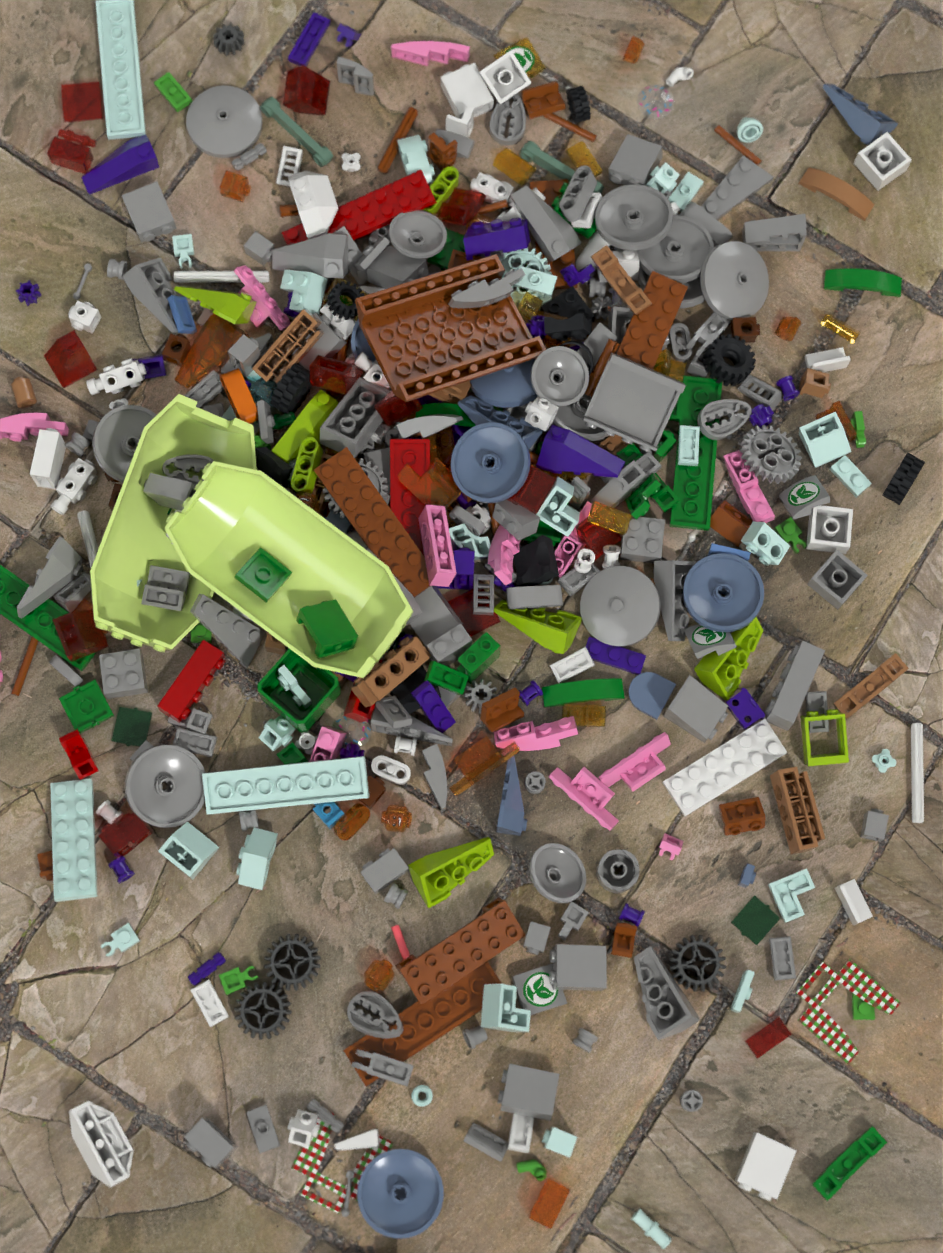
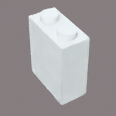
(467, 88)
(48, 458)
(765, 1166)

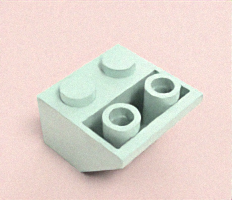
(825, 439)
(188, 850)

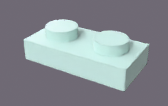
(850, 476)

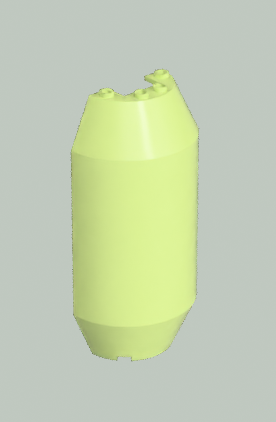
(246, 510)
(137, 524)

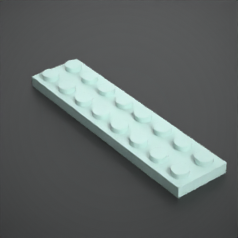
(120, 69)
(285, 785)

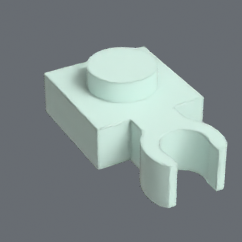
(183, 248)
(123, 939)

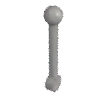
(88, 268)
(350, 1175)

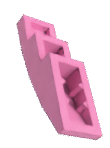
(423, 51)

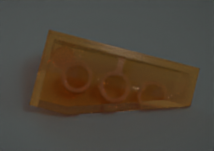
(208, 349)

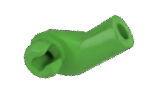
(534, 1168)

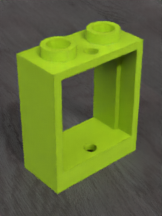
(825, 759)

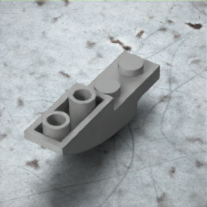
(485, 294)
(628, 480)

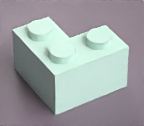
(306, 288)
(555, 509)
(256, 858)
(500, 1009)

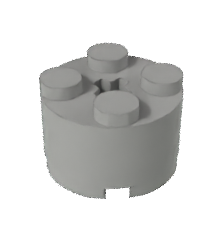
(617, 883)

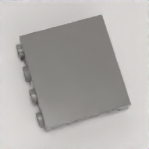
(632, 402)

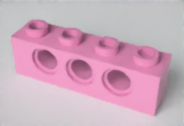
(437, 545)

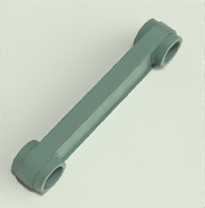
(531, 153)
(320, 155)

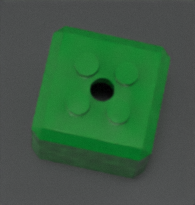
(319, 683)

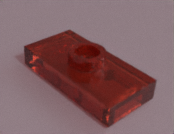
(767, 1037)

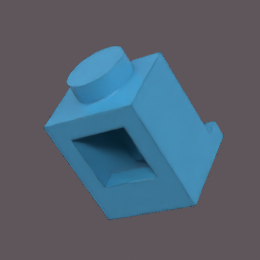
(331, 818)

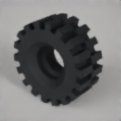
(734, 350)
(292, 389)
(903, 478)

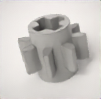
(599, 307)

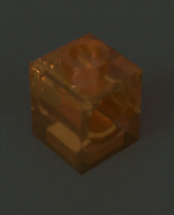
(235, 186)

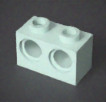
(765, 543)
(559, 1141)

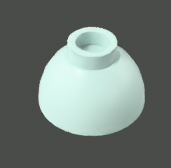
(749, 130)

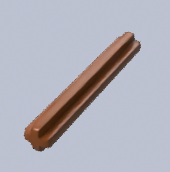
(401, 133)

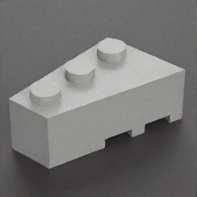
(776, 233)

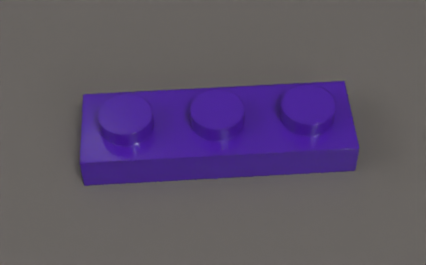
(309, 40)
(615, 656)
(433, 707)

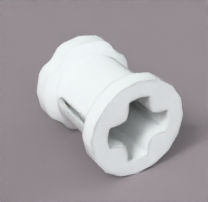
(611, 556)
(584, 561)
(405, 745)
(109, 812)

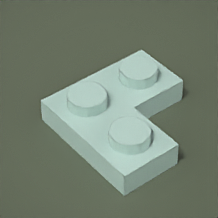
(290, 683)
(786, 891)

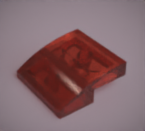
(81, 102)
(461, 206)
(533, 490)
(596, 537)
(463, 608)

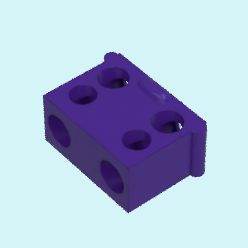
(746, 708)

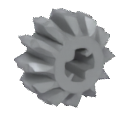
(473, 699)

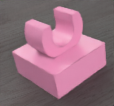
(670, 844)

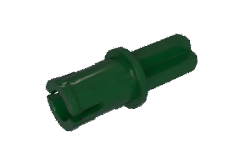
(283, 420)

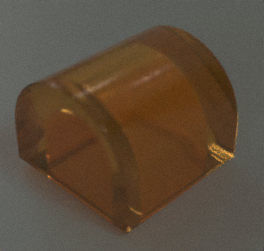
(633, 50)
(788, 328)

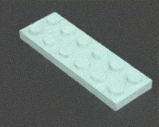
(73, 840)

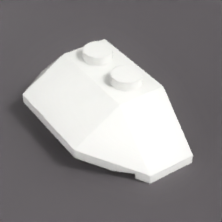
(314, 202)
(101, 1143)

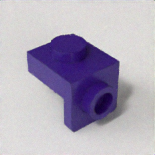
(573, 276)

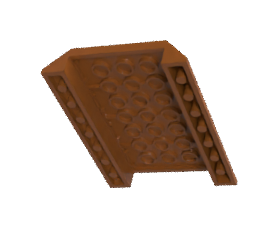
(433, 346)

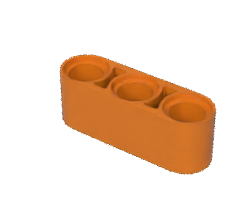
(239, 396)

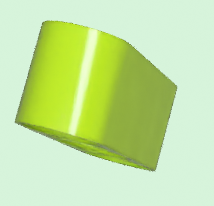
(445, 186)
(306, 458)

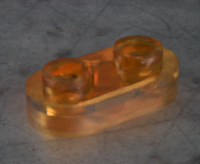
(351, 822)

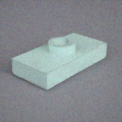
(686, 190)
(537, 281)
(688, 445)
(743, 991)

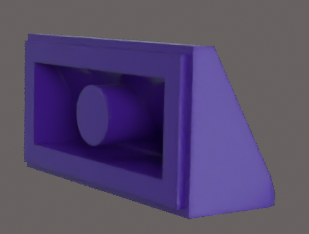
(154, 366)

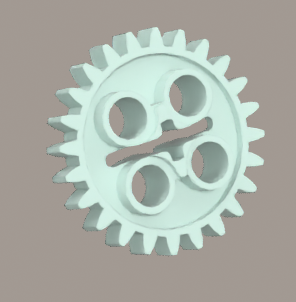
(535, 262)

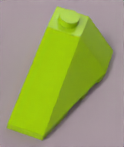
(230, 306)
(305, 425)
(548, 629)
(723, 671)
(442, 871)

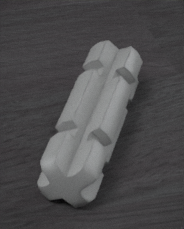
(249, 157)
(325, 1116)

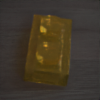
(609, 518)

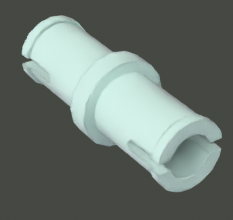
(651, 1229)

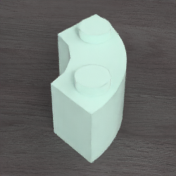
(414, 156)
(463, 538)

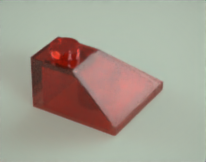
(69, 359)
(394, 409)

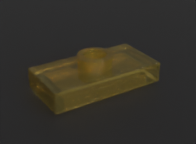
(582, 156)

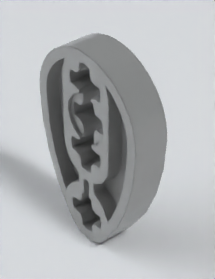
(517, 121)
(726, 427)
(184, 463)
(367, 1024)

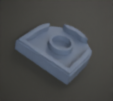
(650, 693)

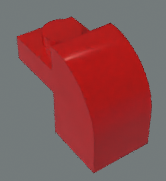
(79, 754)

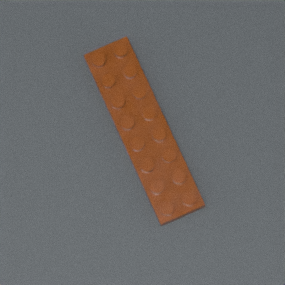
(373, 520)
(427, 1021)

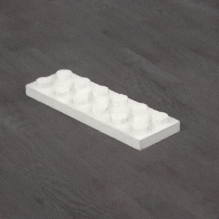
(724, 767)

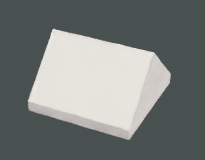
(505, 77)

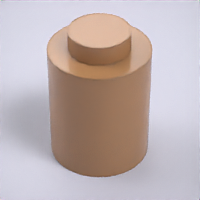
(23, 392)

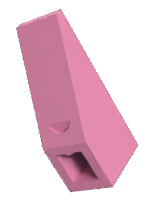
(328, 744)

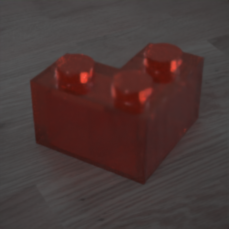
(125, 836)

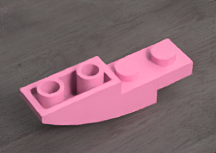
(19, 426)
(748, 488)
(570, 546)
(501, 554)
(536, 738)

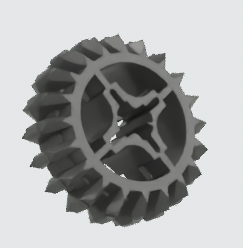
(280, 964)
(698, 972)
(262, 1021)

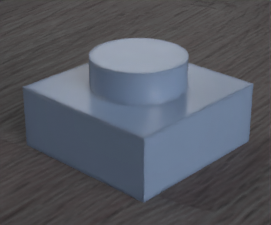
(747, 876)

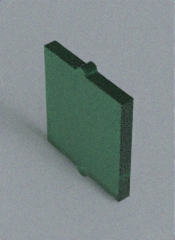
(131, 726)
(755, 920)

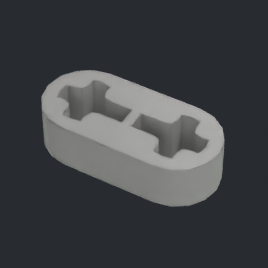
(472, 523)
(66, 671)

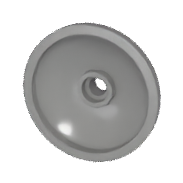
(417, 234)
(569, 368)
(564, 868)

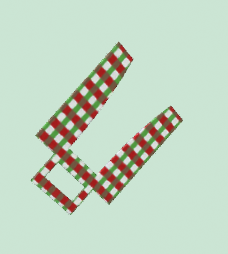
(822, 1024)
(310, 1158)

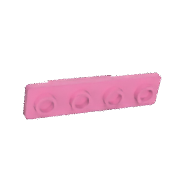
(266, 306)
(639, 766)
(587, 792)

